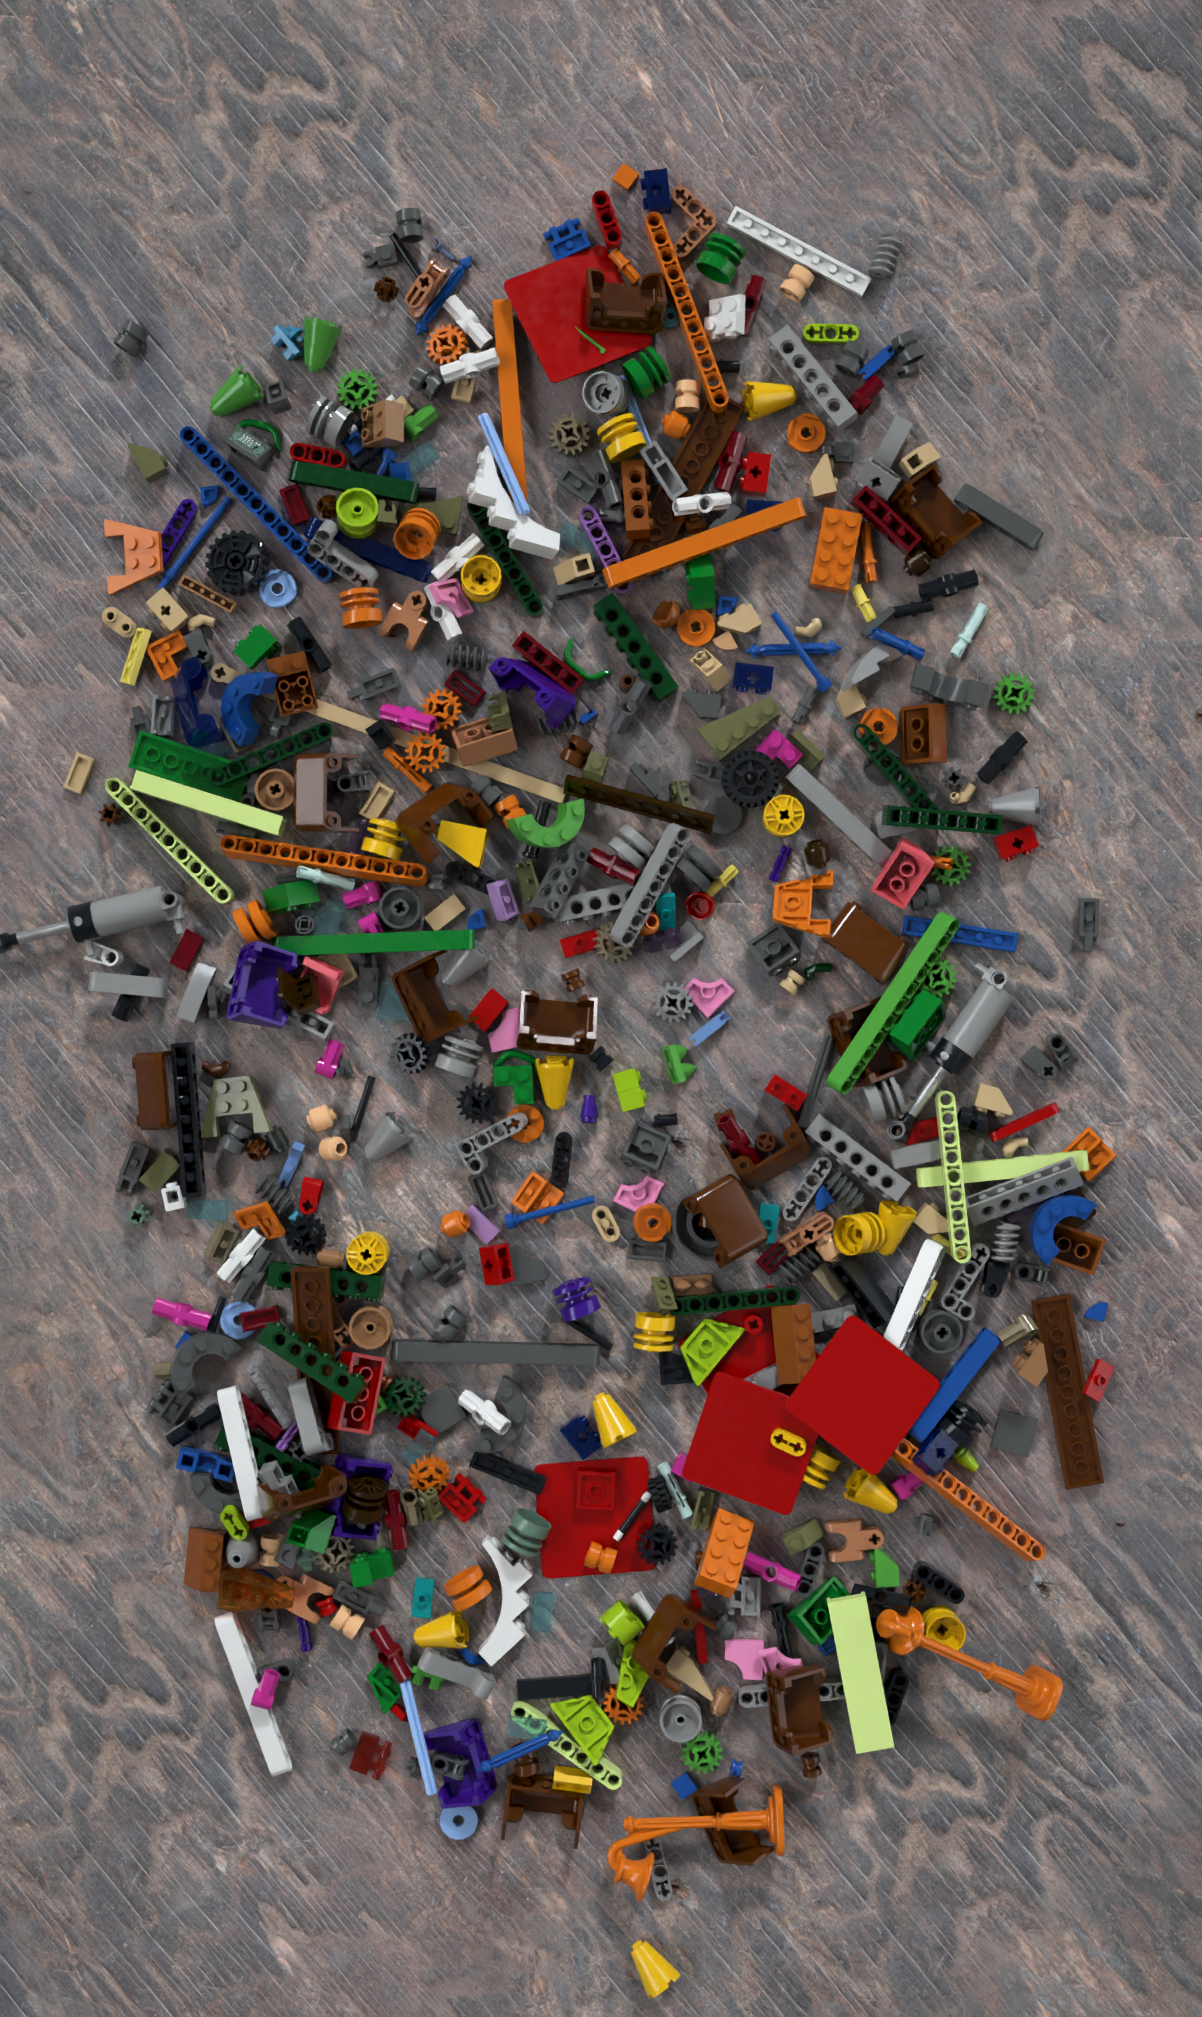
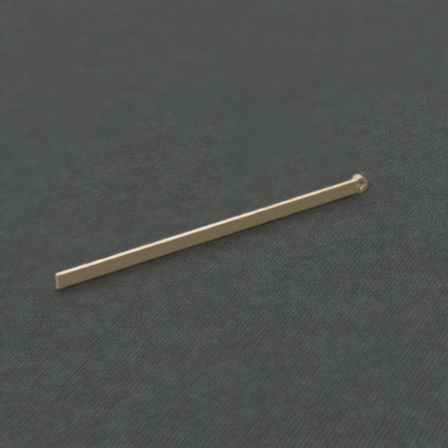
(401, 737)

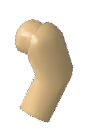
(199, 620)
(809, 631)
(962, 797)
(1012, 1144)

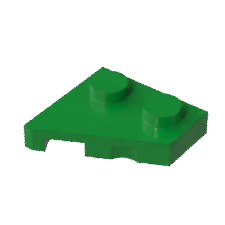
(384, 1686)

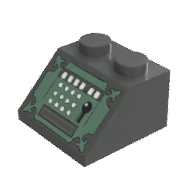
(249, 447)

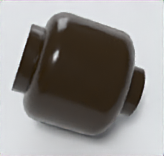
(917, 562)
(817, 853)

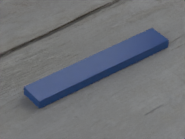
(965, 934)

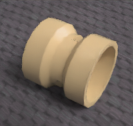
(789, 985)

